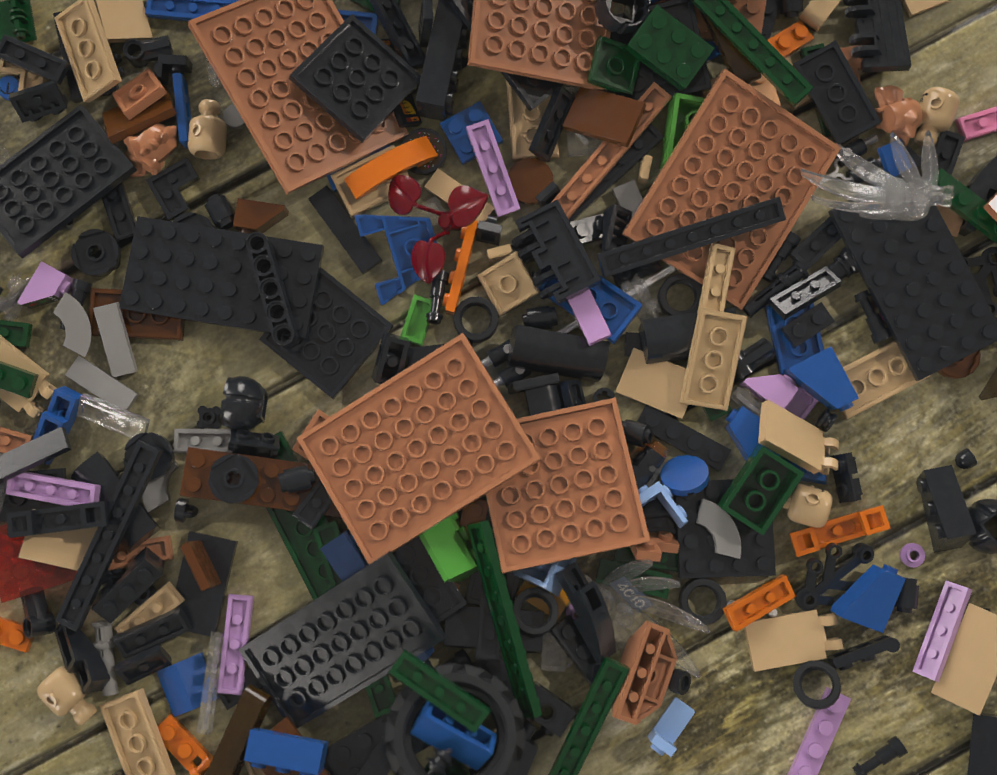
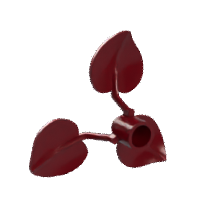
(465, 207)

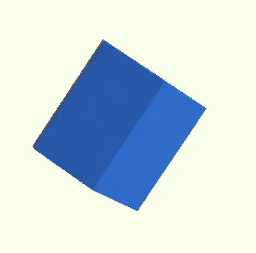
(184, 683)

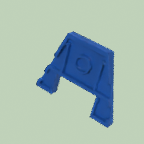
(402, 235)

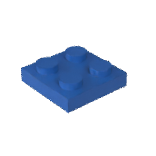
(456, 133)

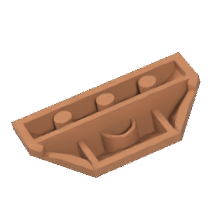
(651, 664)

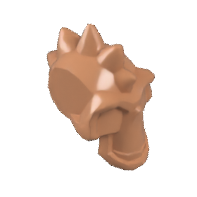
(897, 113)
(151, 148)

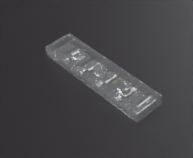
(210, 686)

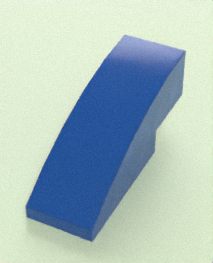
(61, 412)

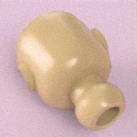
(938, 112)
(207, 132)
(809, 506)
(64, 694)

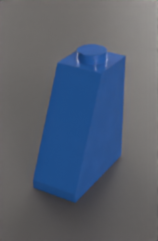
(824, 380)
(744, 430)
(871, 597)

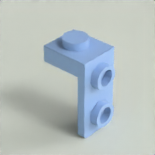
(665, 497)
(670, 727)

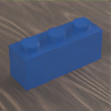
(445, 732)
(285, 752)

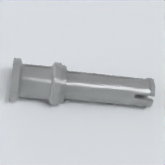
(104, 645)

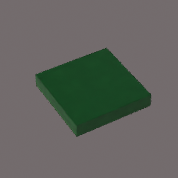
(613, 67)

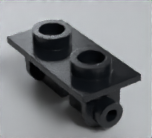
(242, 441)
(847, 487)

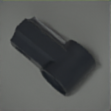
(149, 50)
(752, 357)
(37, 618)

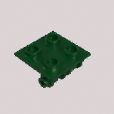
(17, 20)

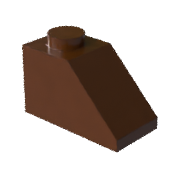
(257, 216)

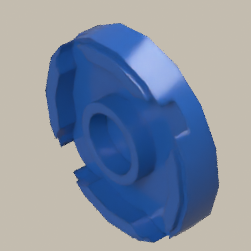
(685, 475)

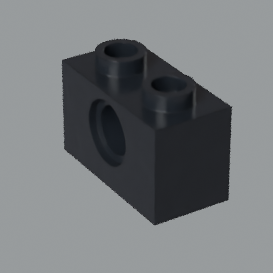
(390, 357)
(560, 716)

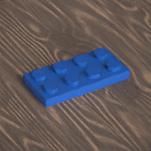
(614, 304)

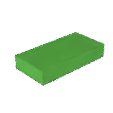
(416, 323)

